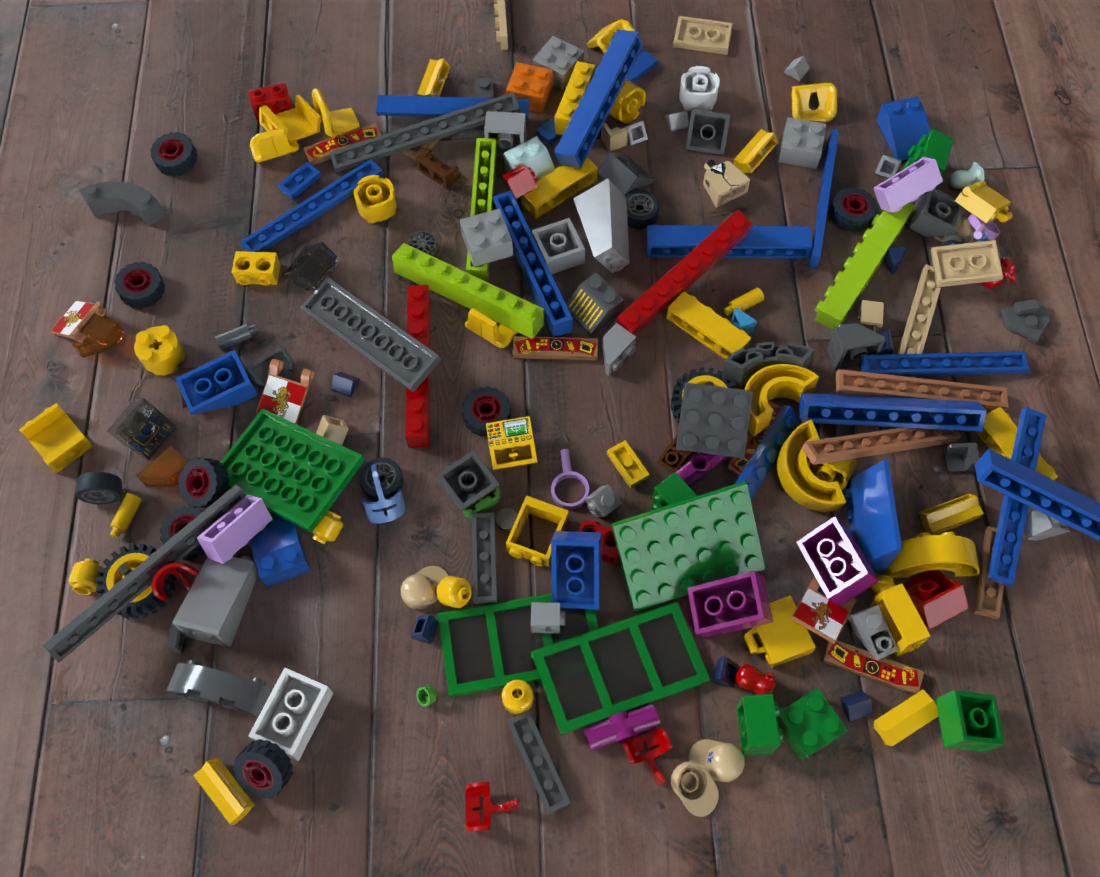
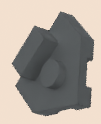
(1026, 319)
(260, 369)

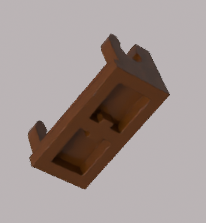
(437, 170)

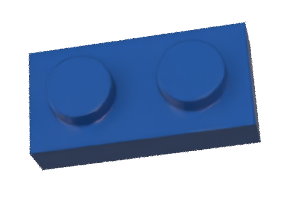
(299, 180)

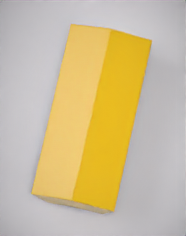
(434, 78)
(755, 151)
(951, 514)
(906, 718)
(224, 790)

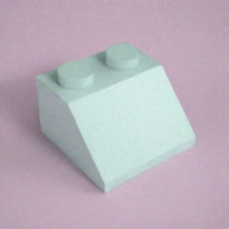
(532, 155)

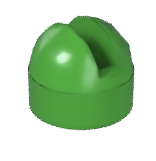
(426, 695)

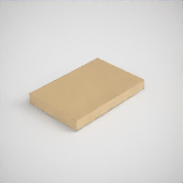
(702, 35)
(966, 263)

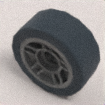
(641, 209)
(386, 468)
(99, 488)

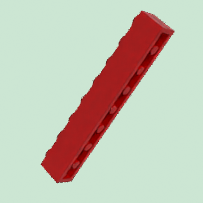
(685, 273)
(418, 402)

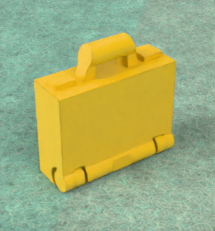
(984, 202)
(782, 639)

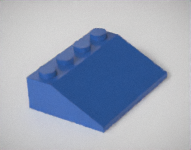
(873, 515)

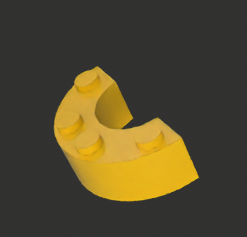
(776, 382)
(798, 478)
(935, 553)

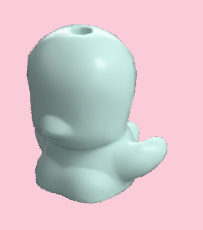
(964, 178)

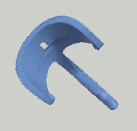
(393, 512)

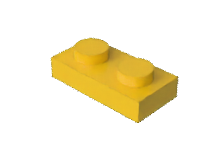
(628, 464)

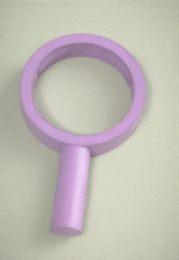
(982, 227)
(568, 473)

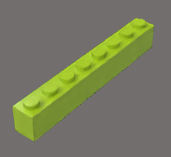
(483, 191)
(862, 266)
(468, 290)

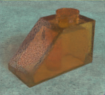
(101, 336)
(163, 470)

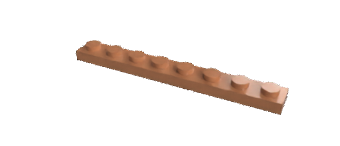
(908, 387)
(876, 443)

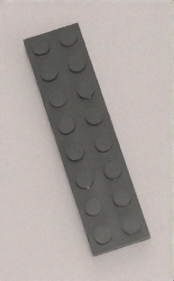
(371, 334)

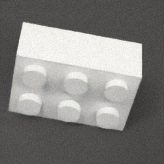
(292, 713)

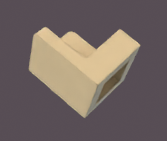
(614, 138)
(871, 314)
(332, 429)

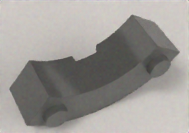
(118, 196)
(745, 363)
(208, 684)

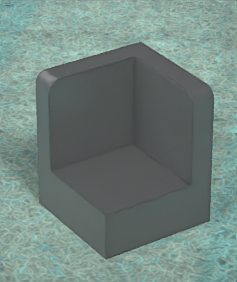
(961, 457)

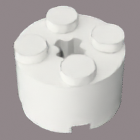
(699, 89)

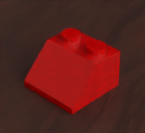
(936, 597)

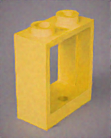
(542, 510)
(901, 618)

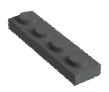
(484, 558)
(538, 762)

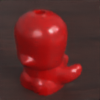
(1008, 272)
(754, 680)

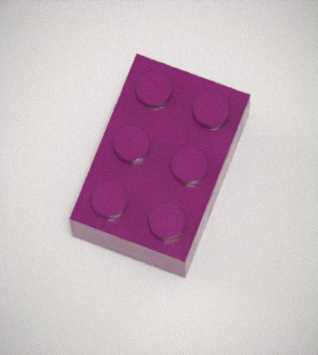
(837, 561)
(730, 604)

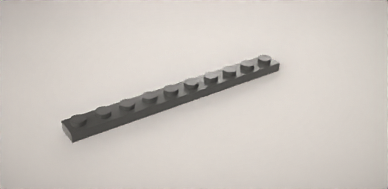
(421, 133)
(138, 579)

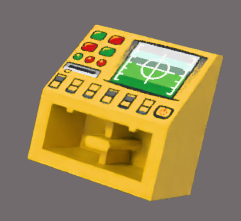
(511, 442)

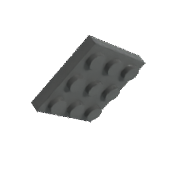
(714, 420)

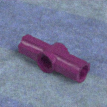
(691, 474)
(621, 727)

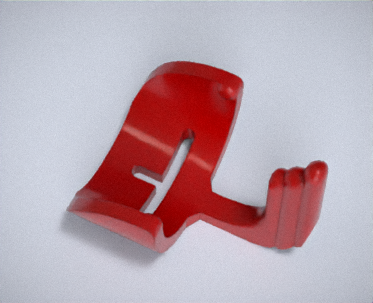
(158, 580)
(651, 739)
(472, 801)

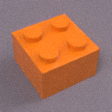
(532, 84)

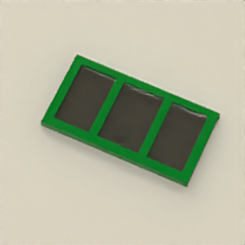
(494, 643)
(619, 667)

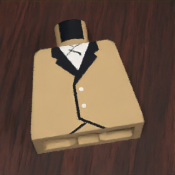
(724, 182)

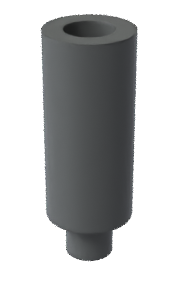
(235, 336)

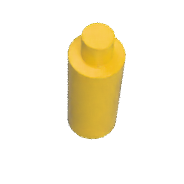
(745, 301)
(125, 514)

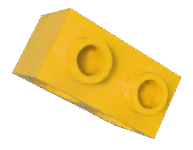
(256, 268)

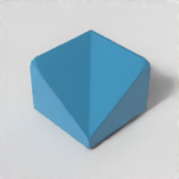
(743, 321)

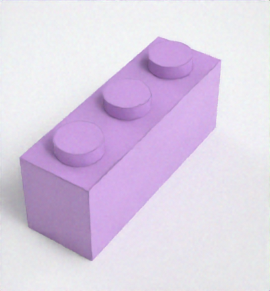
(908, 184)
(235, 529)

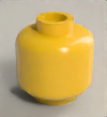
(328, 528)
(84, 576)
(454, 591)
(523, 702)

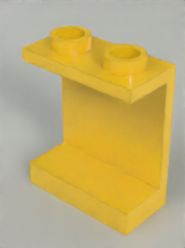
(296, 122)
(56, 438)

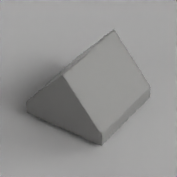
(797, 68)
(677, 121)
(636, 133)
(888, 166)

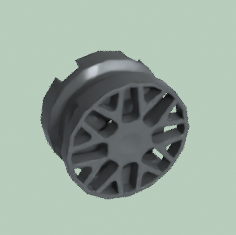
(421, 242)

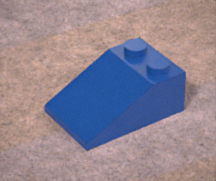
(903, 125)
(217, 384)
(279, 552)
(576, 569)

